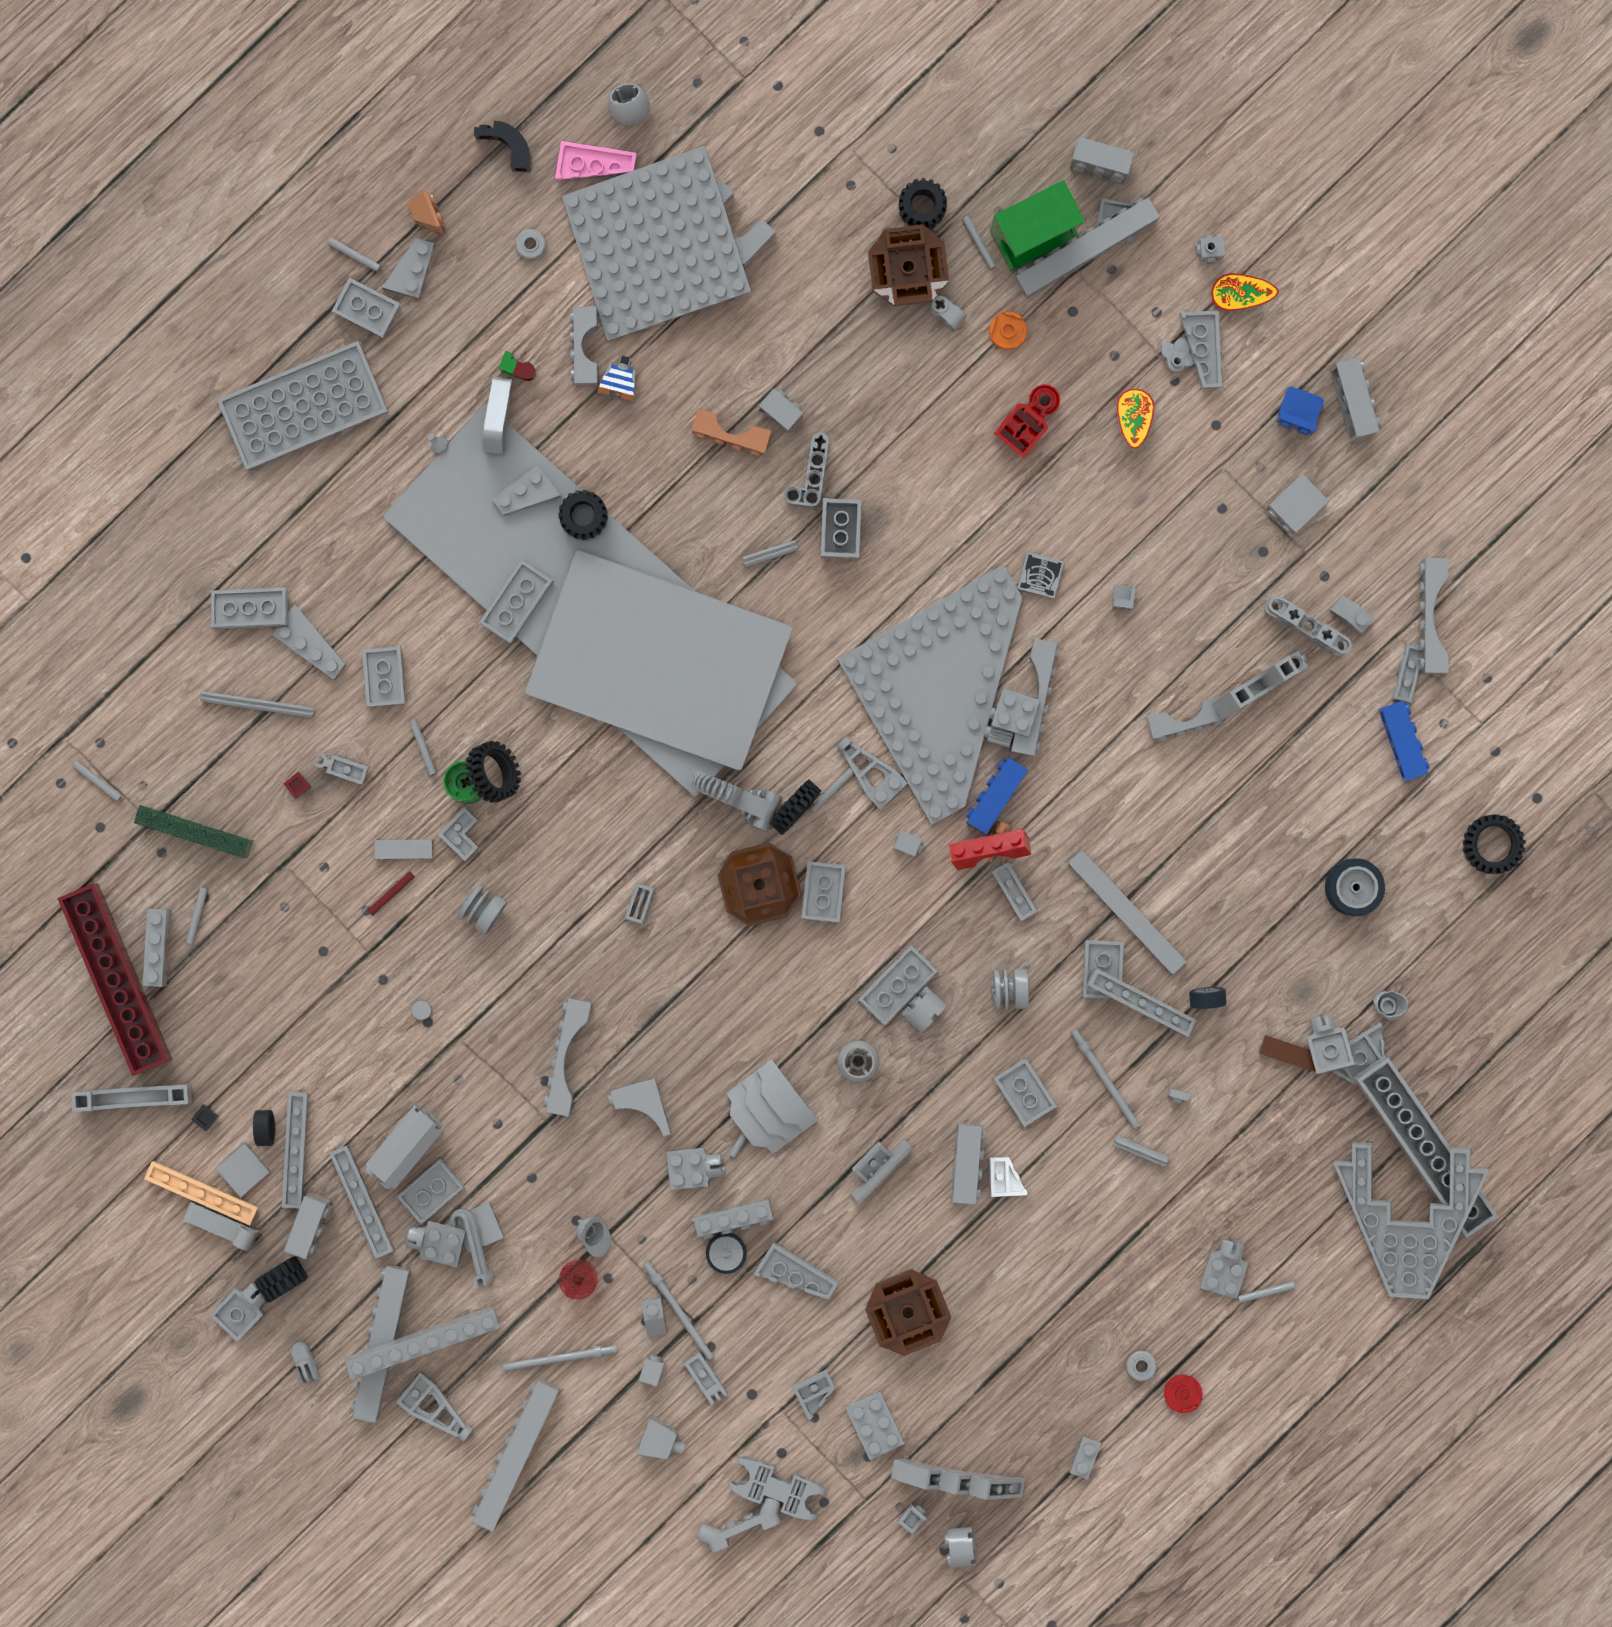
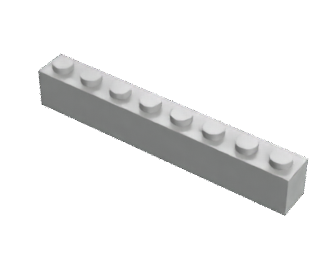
(1088, 247)
(383, 1330)
(421, 1343)
(517, 1451)

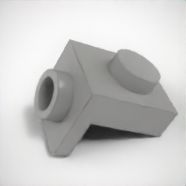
(912, 1517)

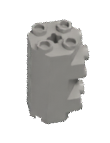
(404, 1147)

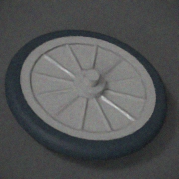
(726, 1253)

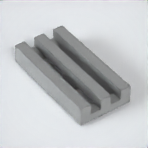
(634, 918)

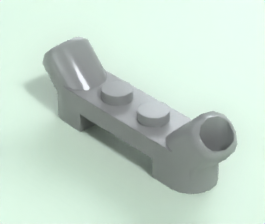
(717, 1537)

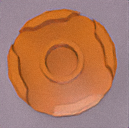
(1008, 330)

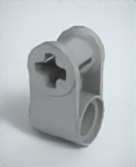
(949, 313)

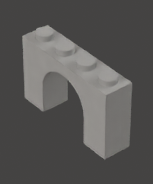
(756, 239)
(1255, 688)

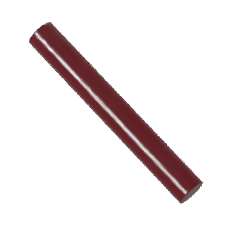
(391, 893)

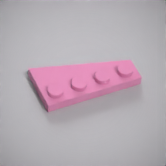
(592, 161)

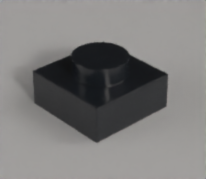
(205, 1117)

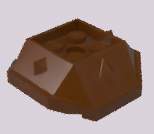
(908, 246)
(763, 863)
(902, 1332)

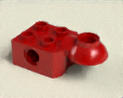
(1026, 421)

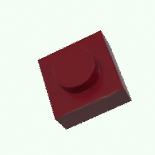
(297, 785)

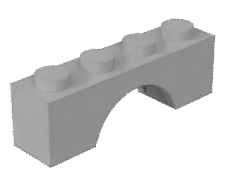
(585, 321)
(1162, 724)
(155, 947)

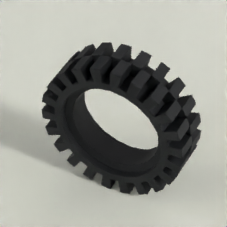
(479, 777)
(795, 807)
(1510, 860)

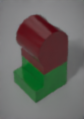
(517, 369)

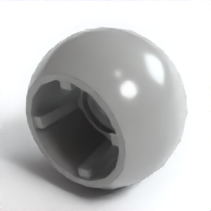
(628, 104)
(848, 1048)

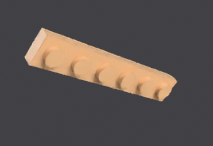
(201, 1193)

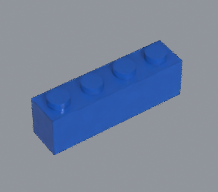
(1404, 741)
(996, 796)

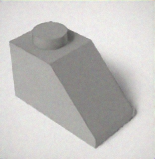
(1352, 615)
(654, 1316)

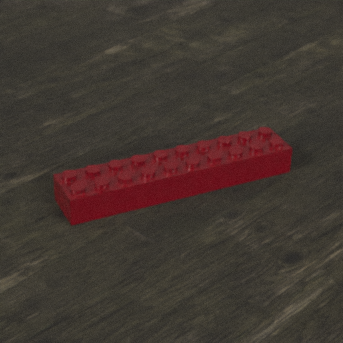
(115, 979)

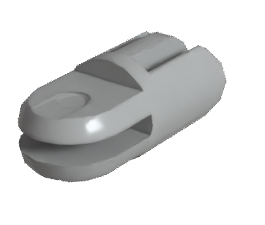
(304, 1362)

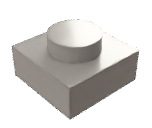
(1177, 1095)

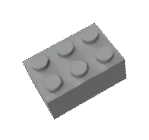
(1101, 160)
(841, 529)
(308, 1225)

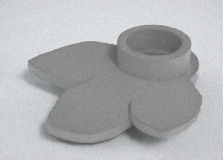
(1178, 351)

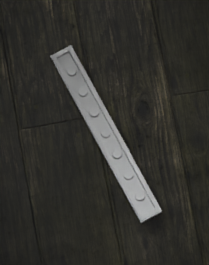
(1127, 912)

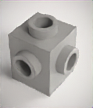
(1216, 245)

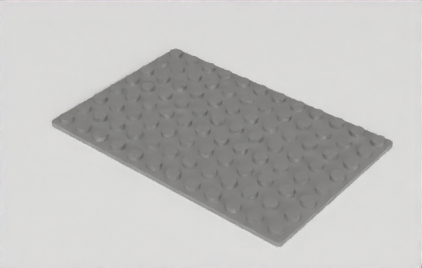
(658, 660)

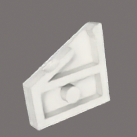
(1003, 1178)

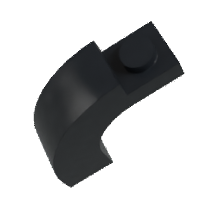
(520, 153)

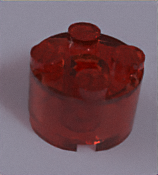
(583, 1269)

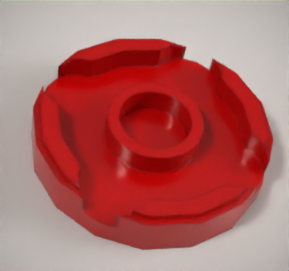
(1183, 1393)

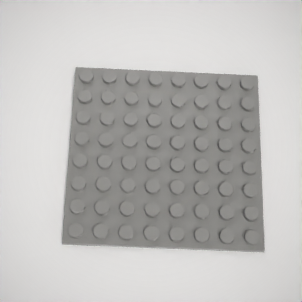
(656, 243)

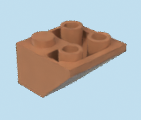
(424, 212)

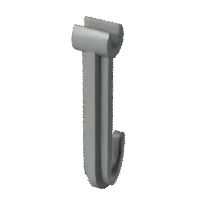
(483, 1275)

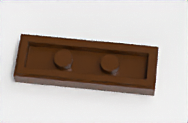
(1287, 1052)

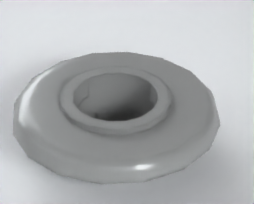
(522, 239)
(1148, 1372)

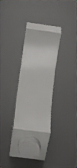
(642, 1097)

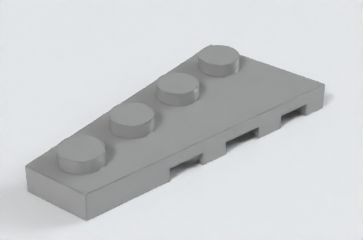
(1204, 343)
(309, 643)
(789, 1269)

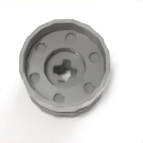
(482, 909)
(1010, 989)

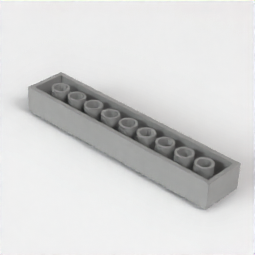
(1417, 1136)

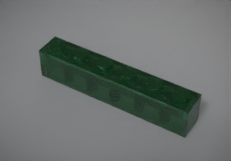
(193, 831)

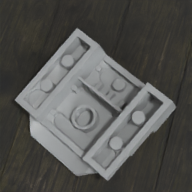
(769, 1108)

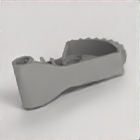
(754, 805)

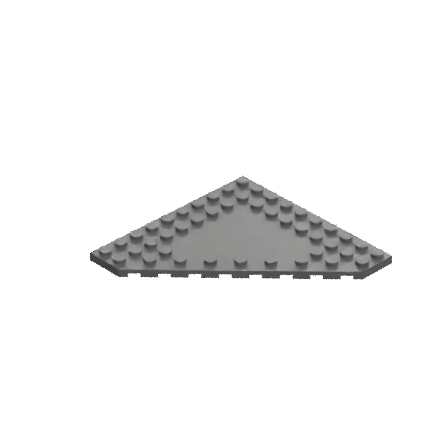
(935, 686)

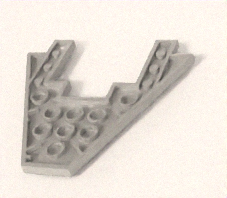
(1410, 1252)

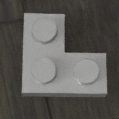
(455, 833)

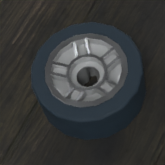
(1207, 997)

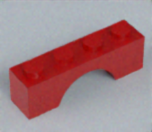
(1008, 844)

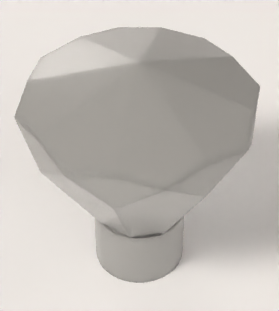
(438, 444)

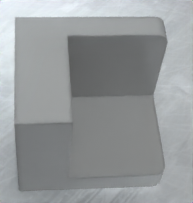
(1123, 597)

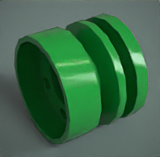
(454, 786)

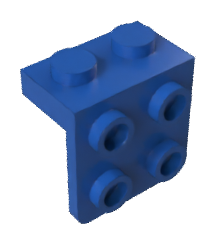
(1300, 411)

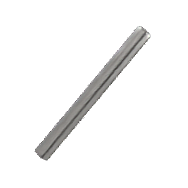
(257, 704)

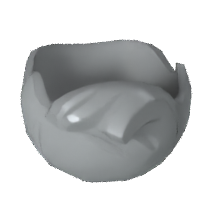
(1391, 1005)

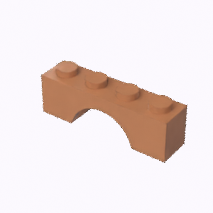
(754, 440)

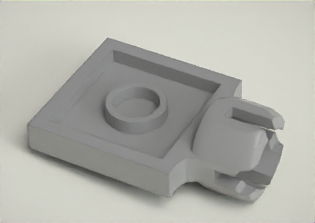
(1329, 1046)
(693, 1168)
(437, 1242)
(1225, 1269)
(239, 1311)

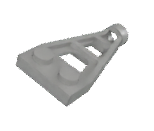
(887, 788)
(417, 1391)

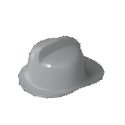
(594, 1236)

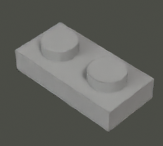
(1085, 1457)

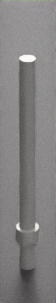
(1084, 1047)
(656, 1279)
(596, 1352)

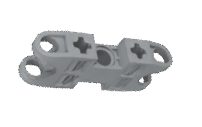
(1316, 635)
(777, 1488)

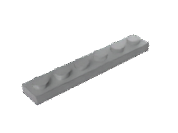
(1141, 1002)
(295, 1150)
(361, 1201)

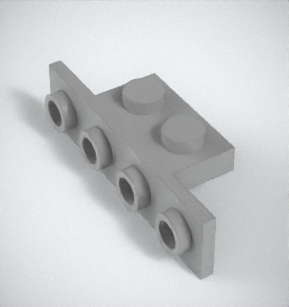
(876, 1166)

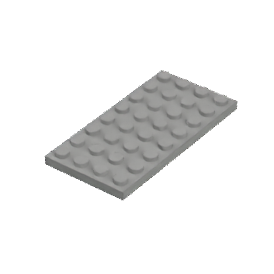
(302, 405)

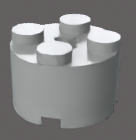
(923, 1009)
(961, 1546)

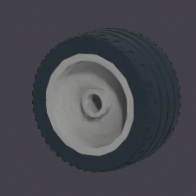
(1340, 887)

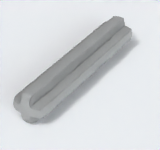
(770, 553)
(1141, 1151)

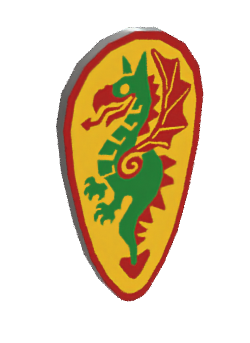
(1242, 292)
(1135, 416)

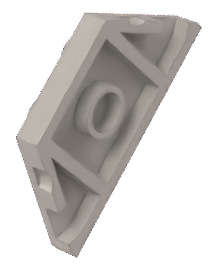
(1365, 1050)

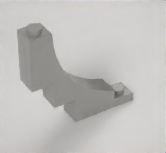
(957, 1482)

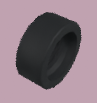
(264, 1128)

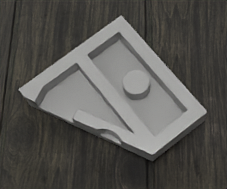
(813, 1392)

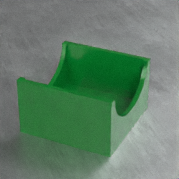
(1036, 225)

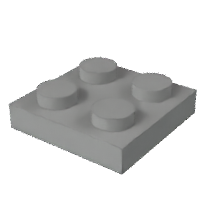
(1015, 712)

